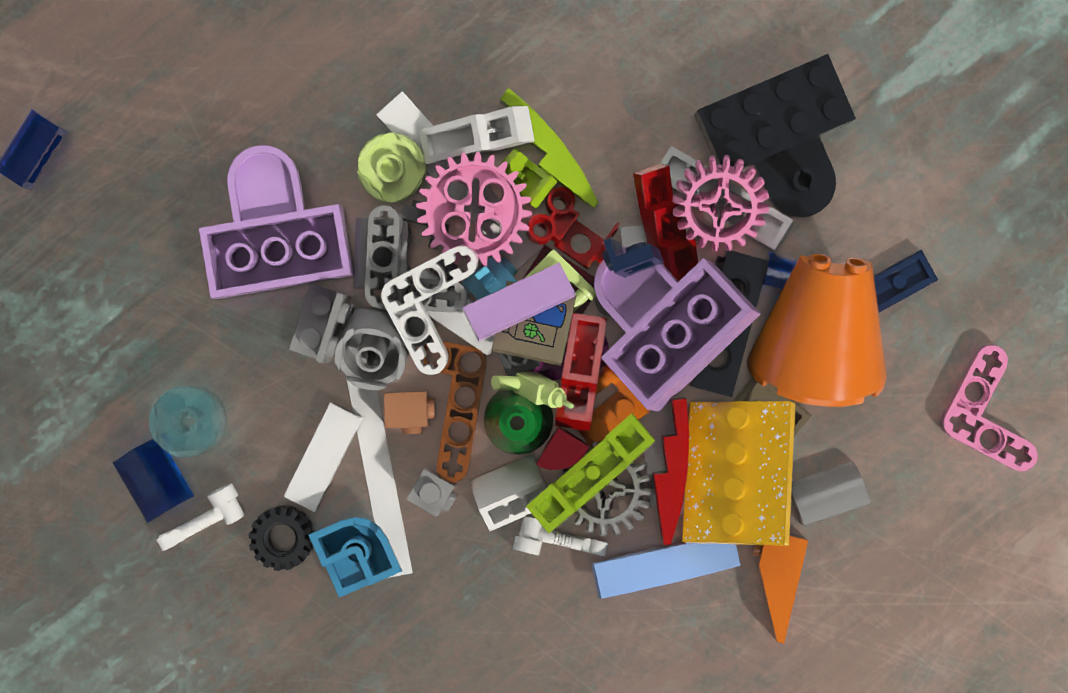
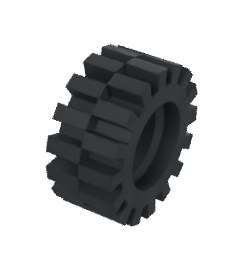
(260, 538)

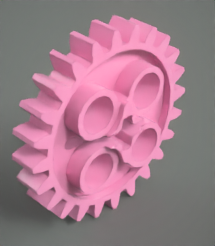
(505, 213)

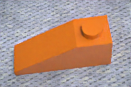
(779, 577)

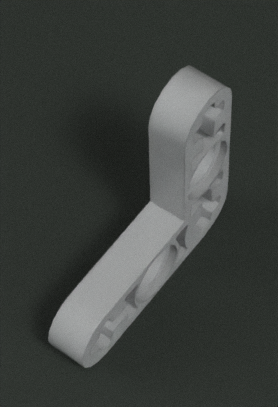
(371, 283)

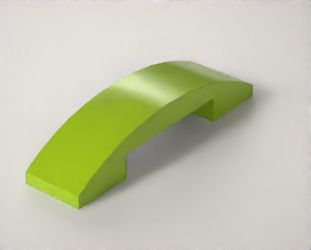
(591, 473)

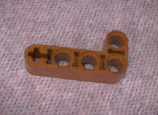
(459, 413)

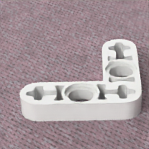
(414, 307)

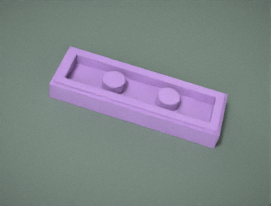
(518, 301)

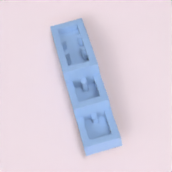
(661, 566)

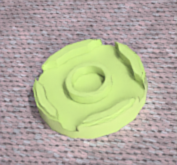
(391, 167)

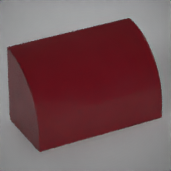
(562, 450)

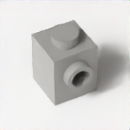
(432, 493)

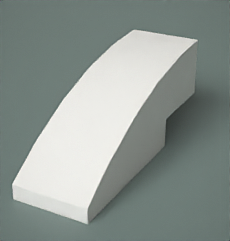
(477, 134)

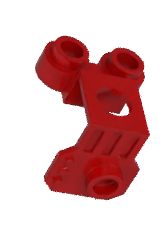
(564, 225)

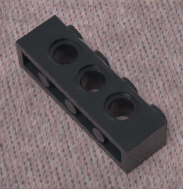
(751, 274)

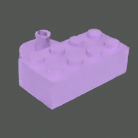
(272, 234)
(669, 326)

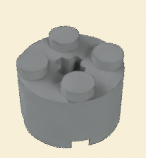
(371, 349)

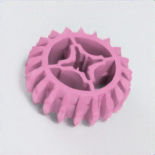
(717, 232)

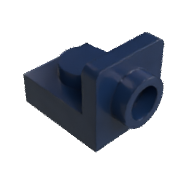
(636, 259)

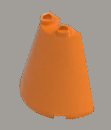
(823, 335)

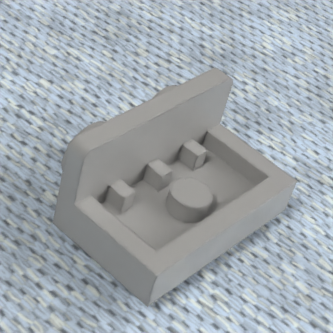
(383, 255)

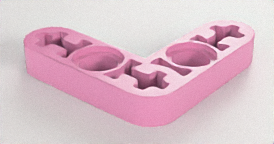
(973, 410)

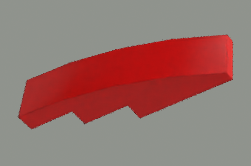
(659, 224)
(671, 483)

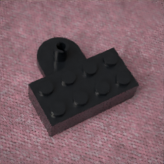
(780, 131)

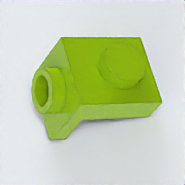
(538, 181)

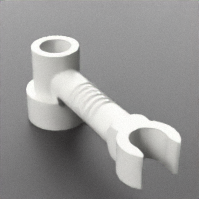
(224, 507)
(533, 534)

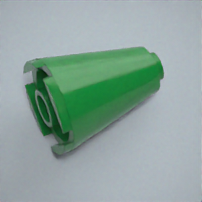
(537, 423)

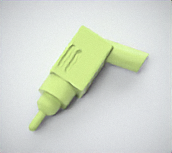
(534, 388)

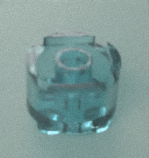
(173, 435)

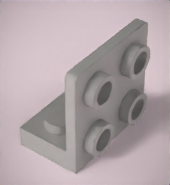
(321, 323)

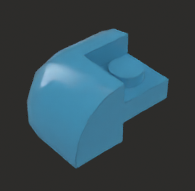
(355, 554)

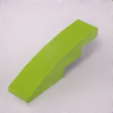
(557, 158)

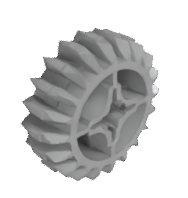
(605, 505)

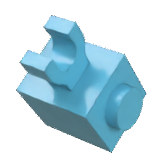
(490, 278)

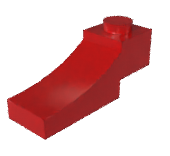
(581, 370)

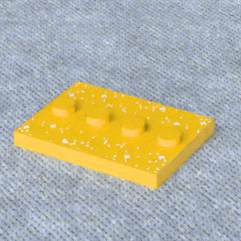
(739, 473)

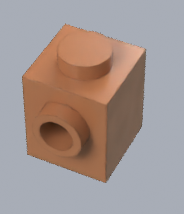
(408, 411)

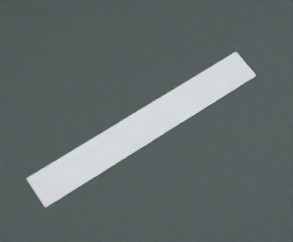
(380, 472)

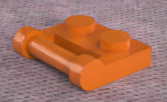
(614, 409)

